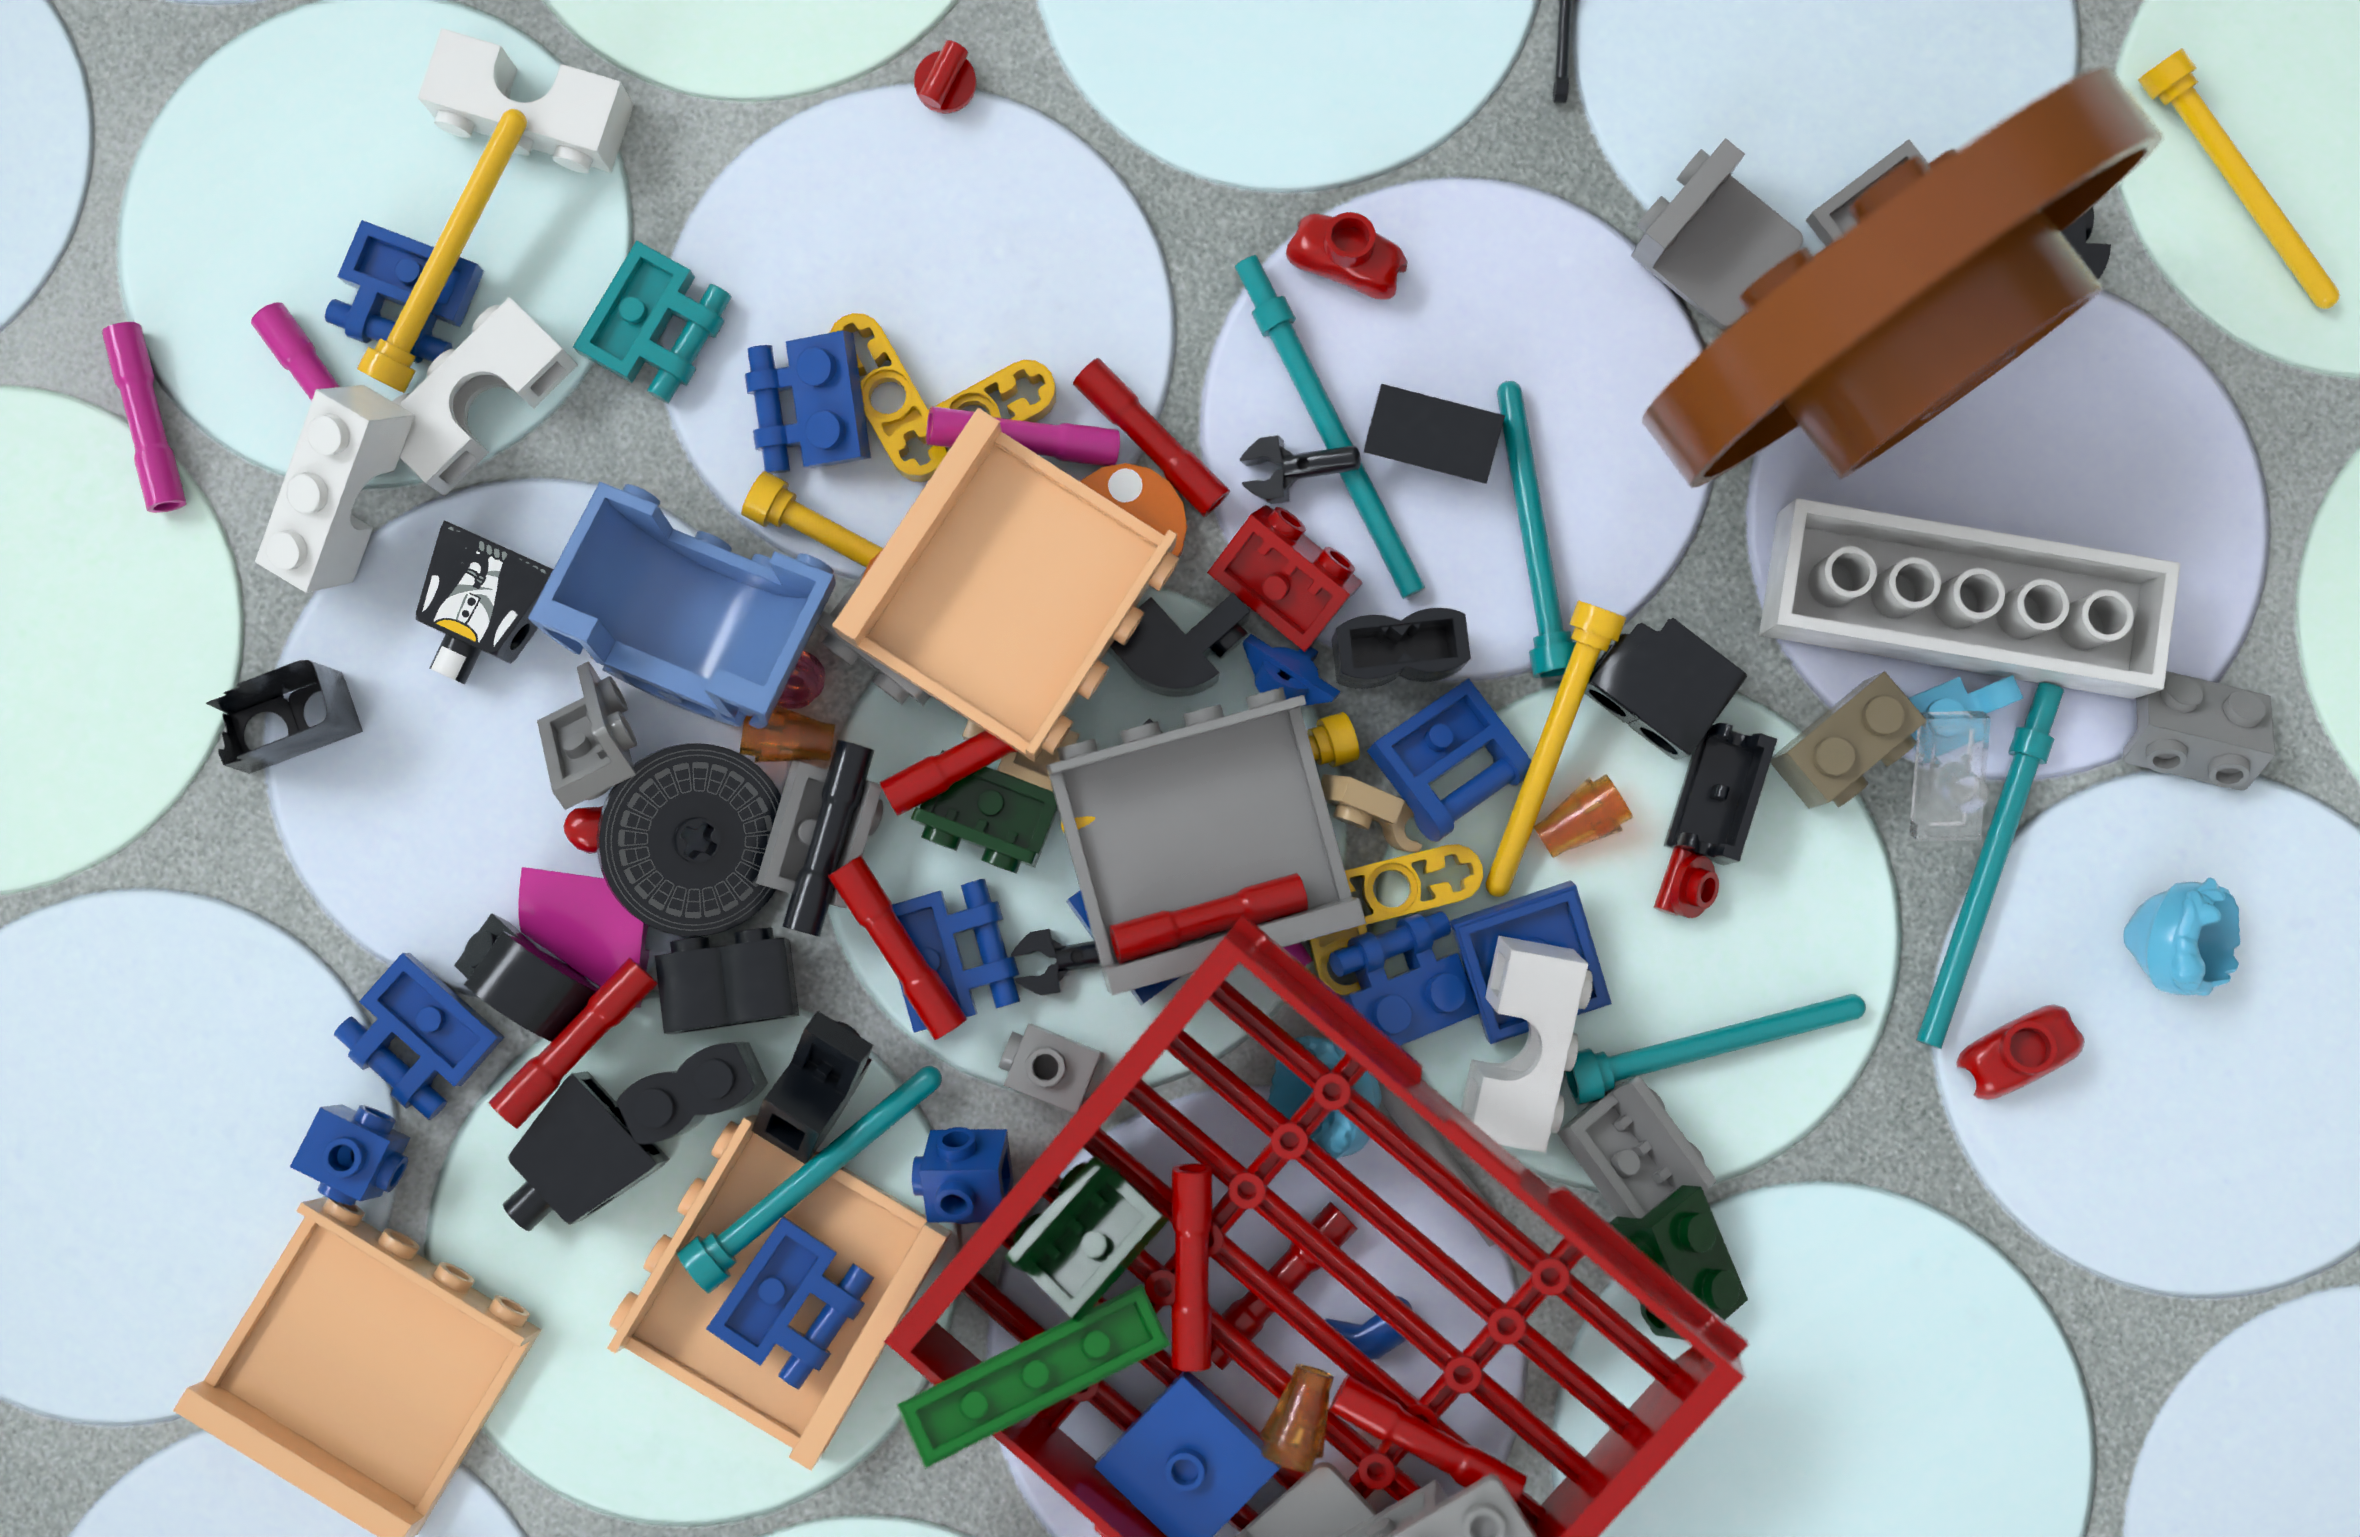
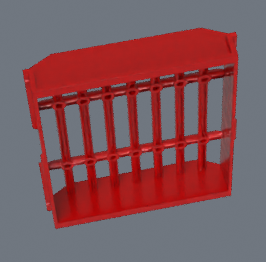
(1594, 1485)

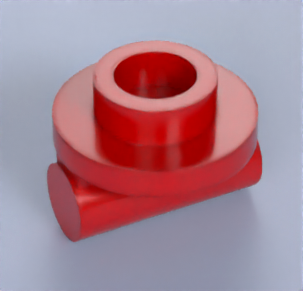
(945, 79)
(1687, 885)

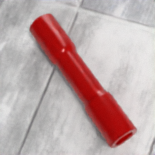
(1123, 409)
(937, 773)
(1168, 929)
(919, 981)
(544, 1073)
(1291, 1270)
(1191, 1307)
(1390, 1422)

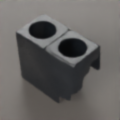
(1665, 685)
(265, 694)

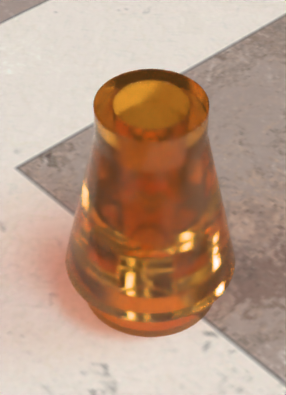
(788, 738)
(1584, 816)
(1299, 1420)

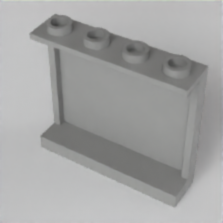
(1199, 821)

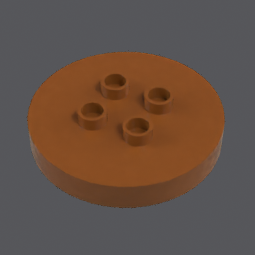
(1919, 299)

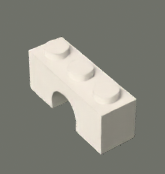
(575, 121)
(501, 352)
(341, 447)
(1520, 1098)

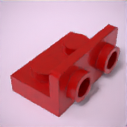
(1285, 575)

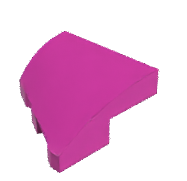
(580, 923)

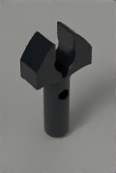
(1294, 466)
(1067, 959)

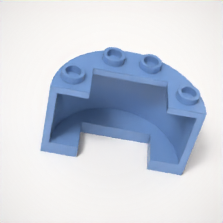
(681, 609)

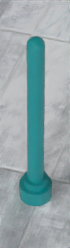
(1553, 644)
(1598, 1073)
(712, 1257)

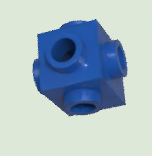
(352, 1153)
(963, 1174)

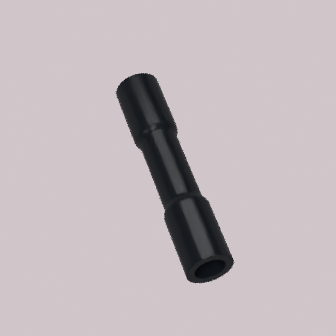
(839, 799)

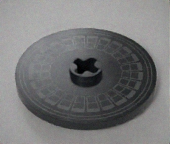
(644, 848)

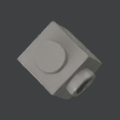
(1049, 1067)

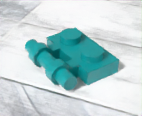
(636, 312)

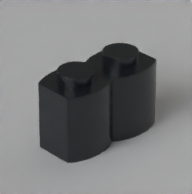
(1418, 648)
(726, 983)
(679, 1100)

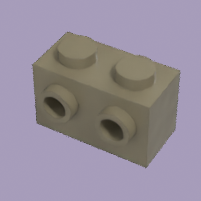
(1848, 740)

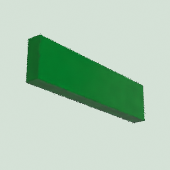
(1032, 1376)

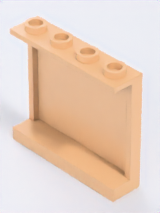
(1006, 588)
(846, 1213)
(362, 1370)

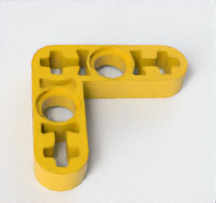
(911, 419)
(1441, 895)

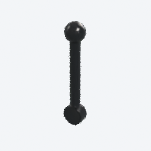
(1561, 81)

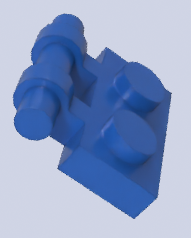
(387, 268)
(825, 397)
(934, 933)
(1418, 1000)
(431, 1022)
(773, 1291)

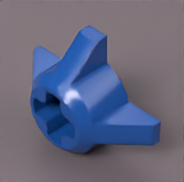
(1287, 669)

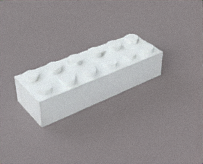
(1970, 599)

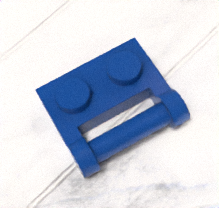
(1439, 741)

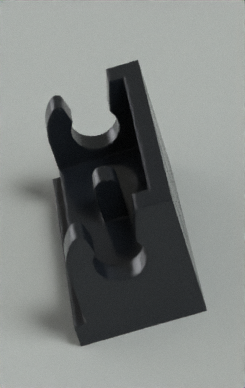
(1433, 433)
(1720, 794)

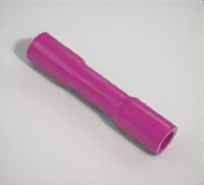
(292, 348)
(135, 380)
(1062, 441)

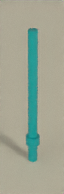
(1275, 320)
(2030, 748)

